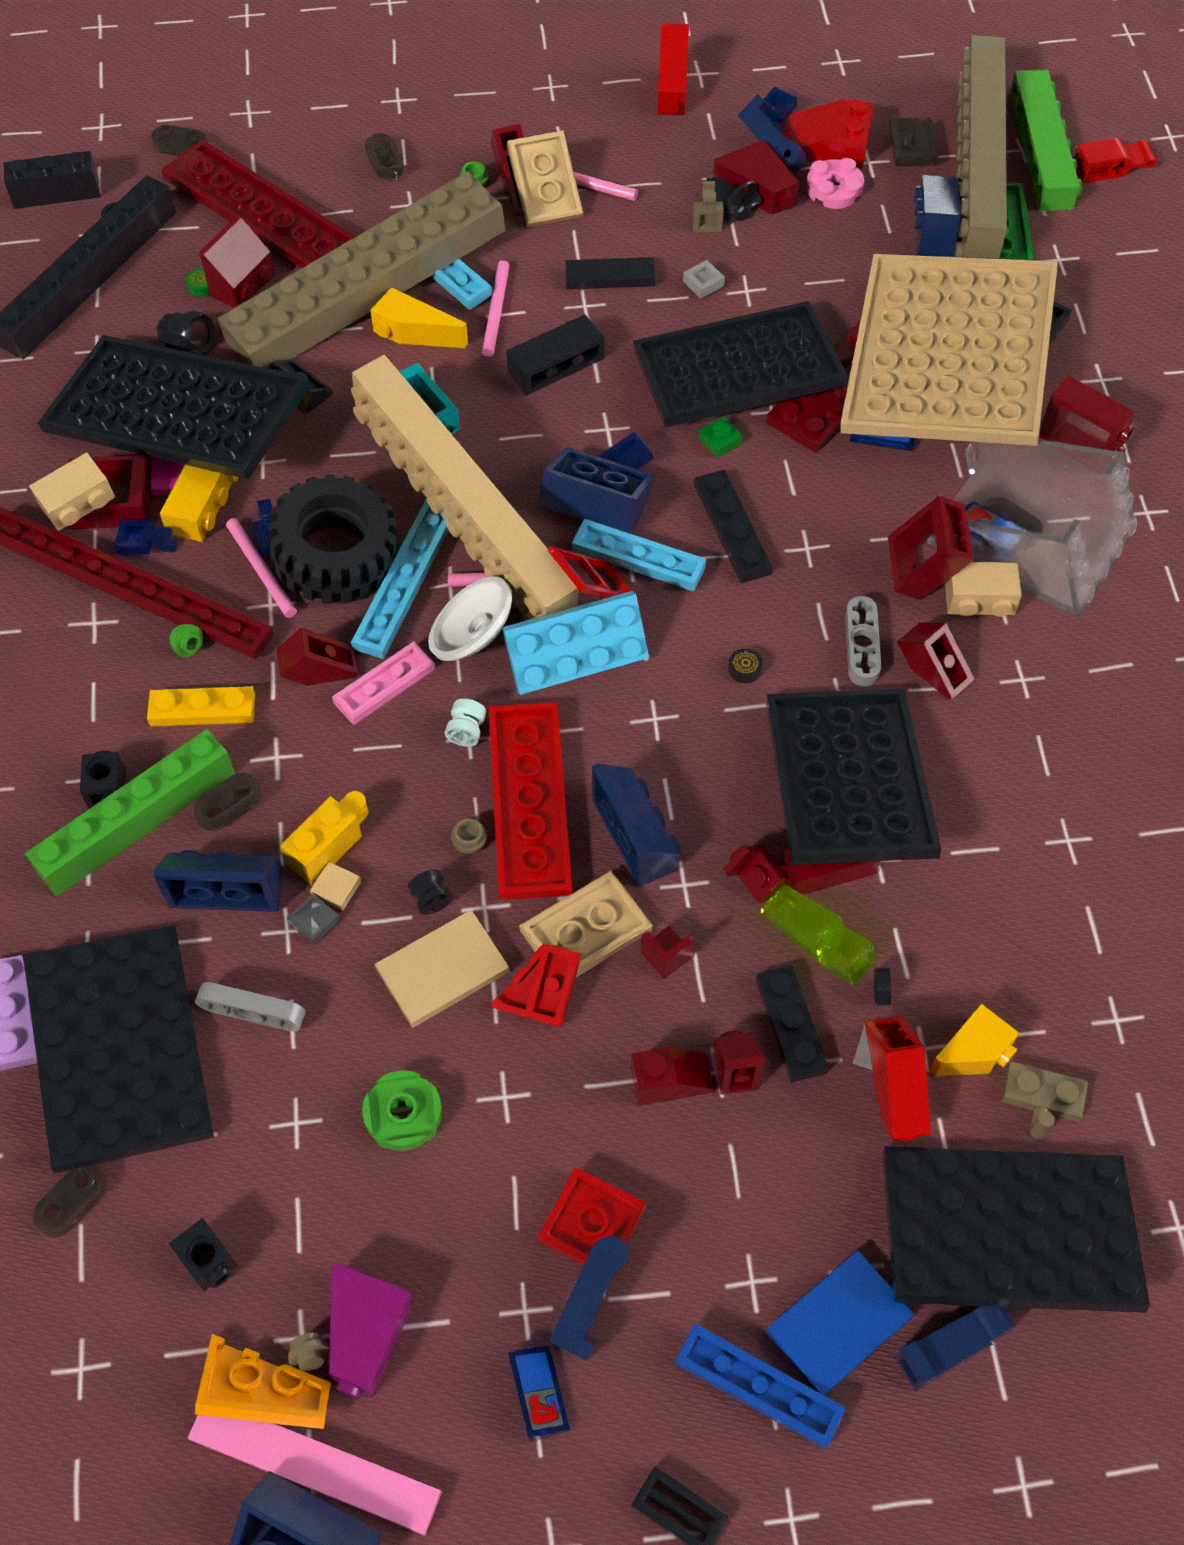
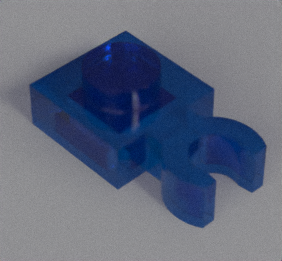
(782, 103)

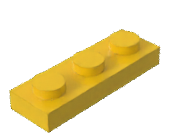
(201, 706)

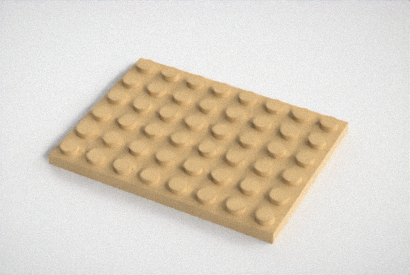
(952, 349)

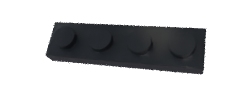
(733, 526)

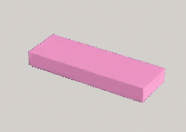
(383, 683)

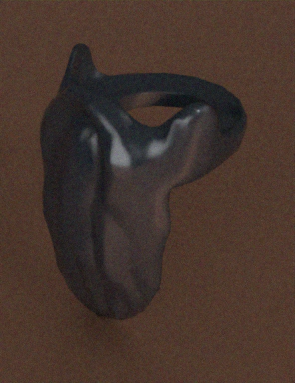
(736, 202)
(174, 331)

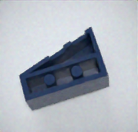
(937, 215)

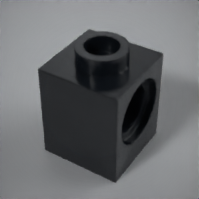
(96, 766)
(195, 1241)

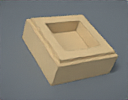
(336, 886)

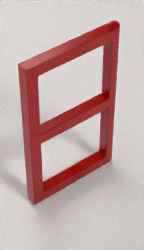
(587, 563)

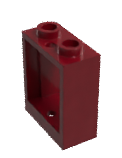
(1093, 407)
(121, 470)
(953, 553)

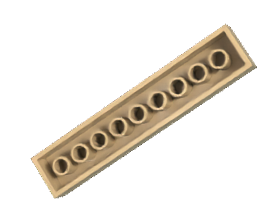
(459, 491)

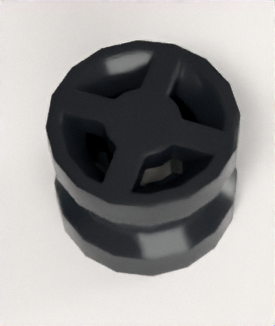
(430, 891)

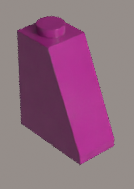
(363, 1328)

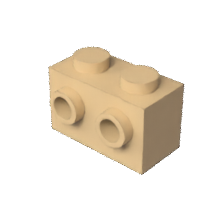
(72, 491)
(984, 589)

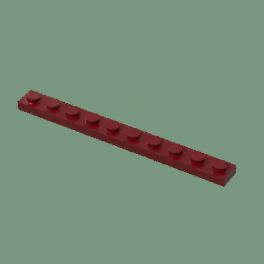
(133, 584)

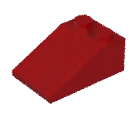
(832, 130)

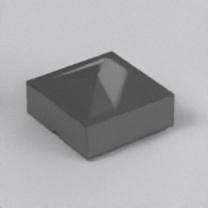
(313, 919)

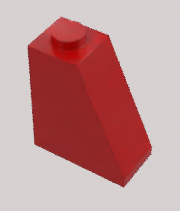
(672, 69)
(899, 1077)

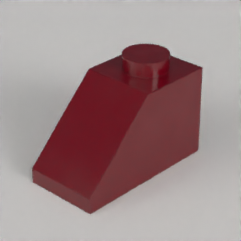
(936, 658)
(316, 659)
(738, 1062)
(670, 1075)

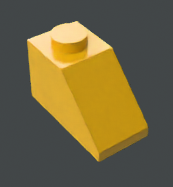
(977, 1046)

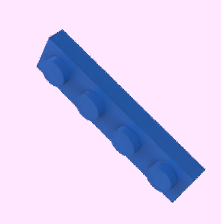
(760, 1386)

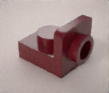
(757, 871)

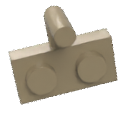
(1045, 1094)

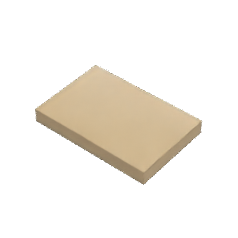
(545, 178)
(590, 921)
(442, 968)

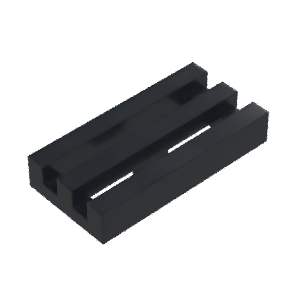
(669, 1526)

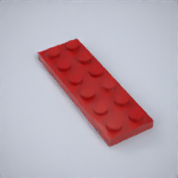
(529, 801)

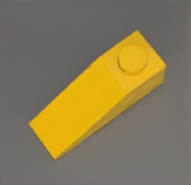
(416, 323)

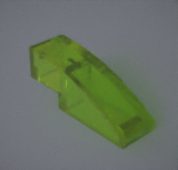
(820, 934)

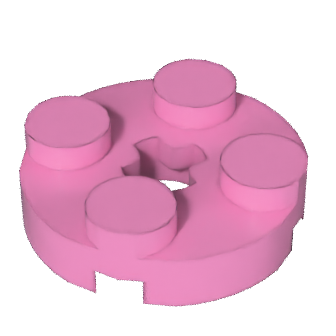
(842, 171)

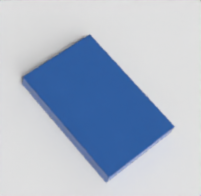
(839, 1323)

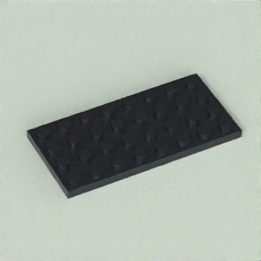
(175, 405)

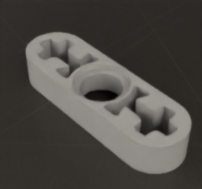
(855, 652)
(250, 1006)

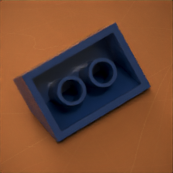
(595, 489)
(634, 823)
(220, 881)
(288, 1515)

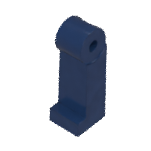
(757, 120)
(575, 1323)
(953, 1344)

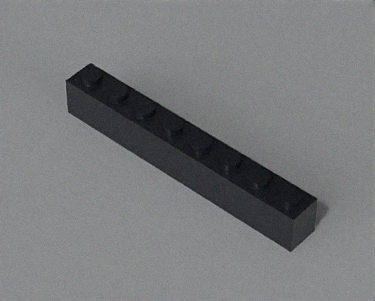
(84, 266)

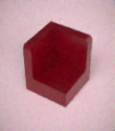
(666, 950)

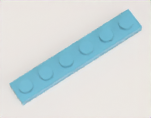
(401, 584)

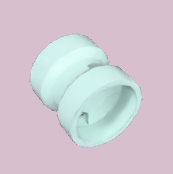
(465, 723)

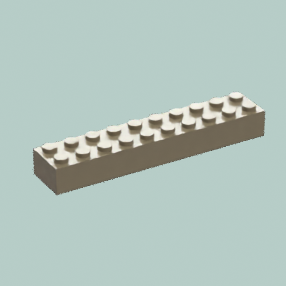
(982, 148)
(361, 271)

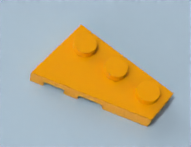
(254, 1390)

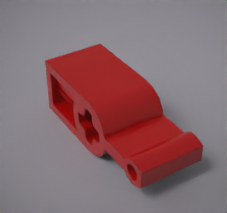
(1111, 159)

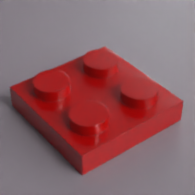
(587, 1213)

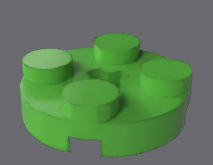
(384, 1098)

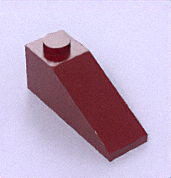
(499, 147)

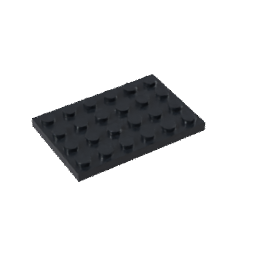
(739, 363)
(851, 777)
(115, 1049)
(1012, 1230)

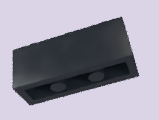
(51, 179)
(555, 354)

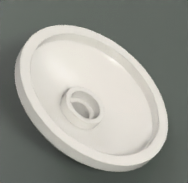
(471, 619)

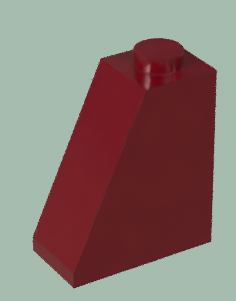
(761, 165)
(815, 877)

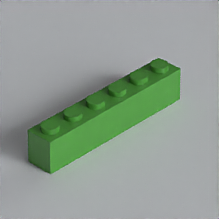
(1044, 141)
(130, 812)

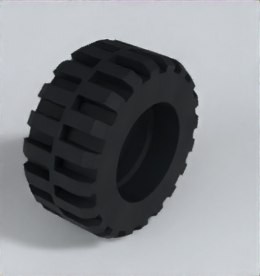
(332, 504)

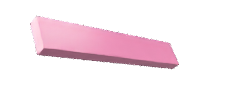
(321, 1469)

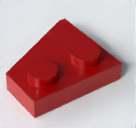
(542, 986)

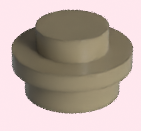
(468, 836)
(308, 1351)

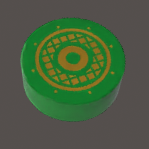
(197, 283)

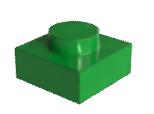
(720, 437)

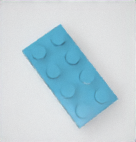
(575, 642)

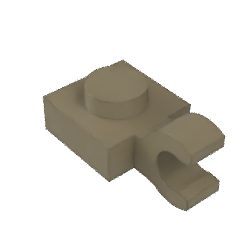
(708, 213)

